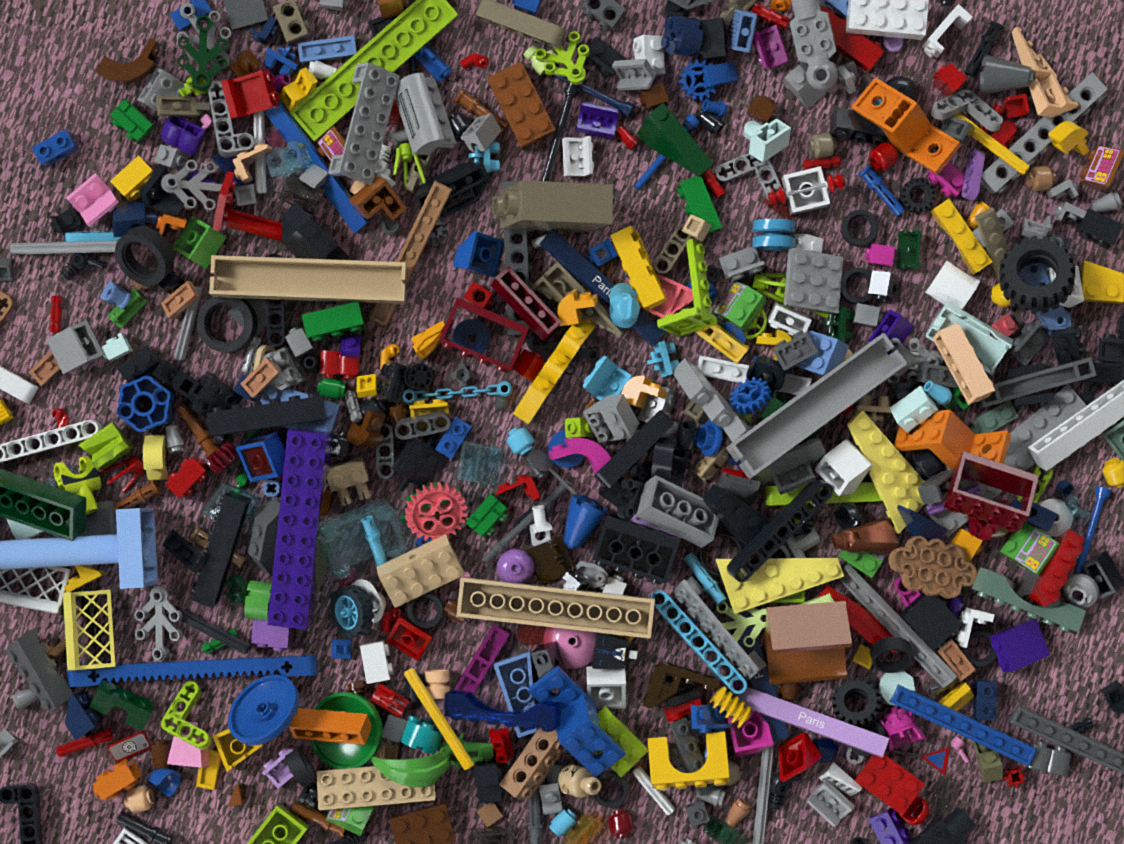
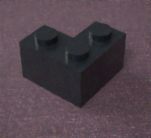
(487, 781)

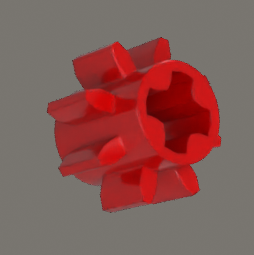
(1008, 772)

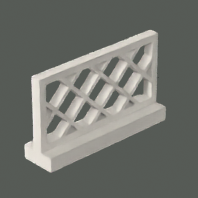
(35, 603)

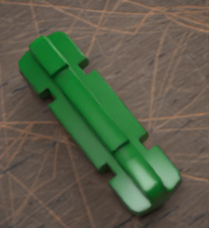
(215, 644)

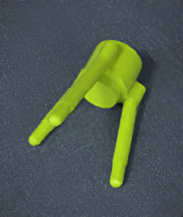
(406, 155)
(762, 281)

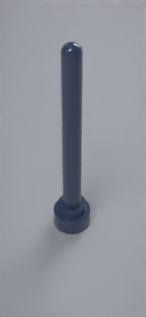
(624, 108)

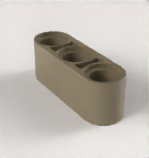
(668, 258)

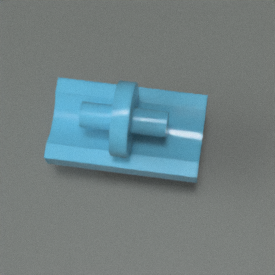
(484, 157)
(661, 359)

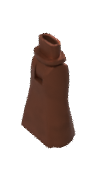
(871, 537)

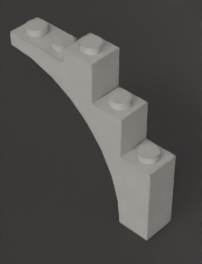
(705, 395)

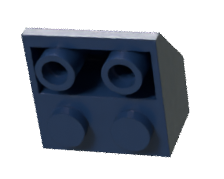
(81, 718)

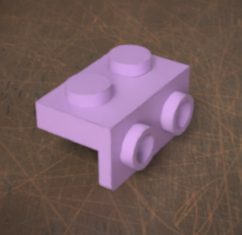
(278, 770)

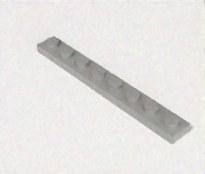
(896, 625)

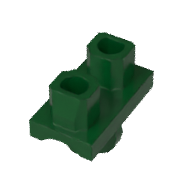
(837, 324)

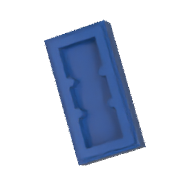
(201, 8)

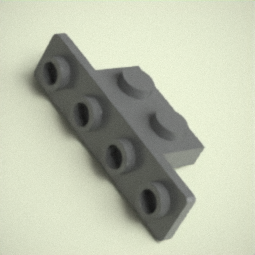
(686, 752)

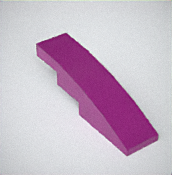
(482, 659)

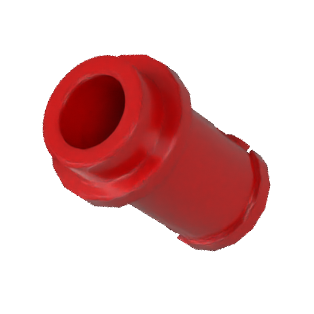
(626, 138)

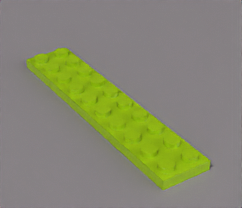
(387, 50)

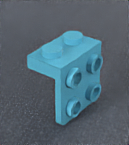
(606, 379)

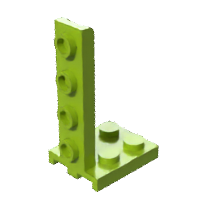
(700, 315)

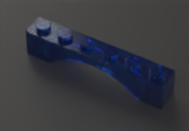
(465, 705)

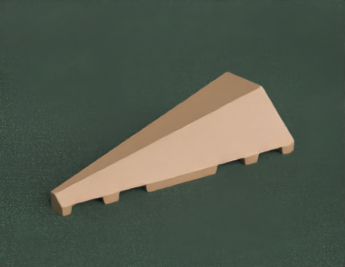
(1046, 91)

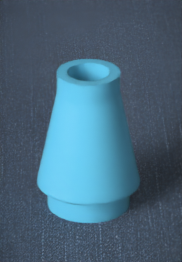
(938, 393)

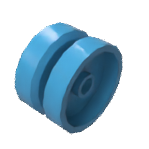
(773, 234)

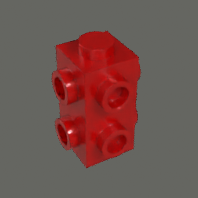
(191, 473)

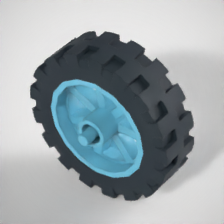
(351, 605)

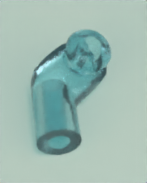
(1074, 509)

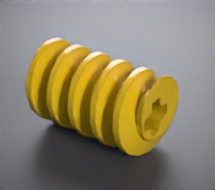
(731, 706)

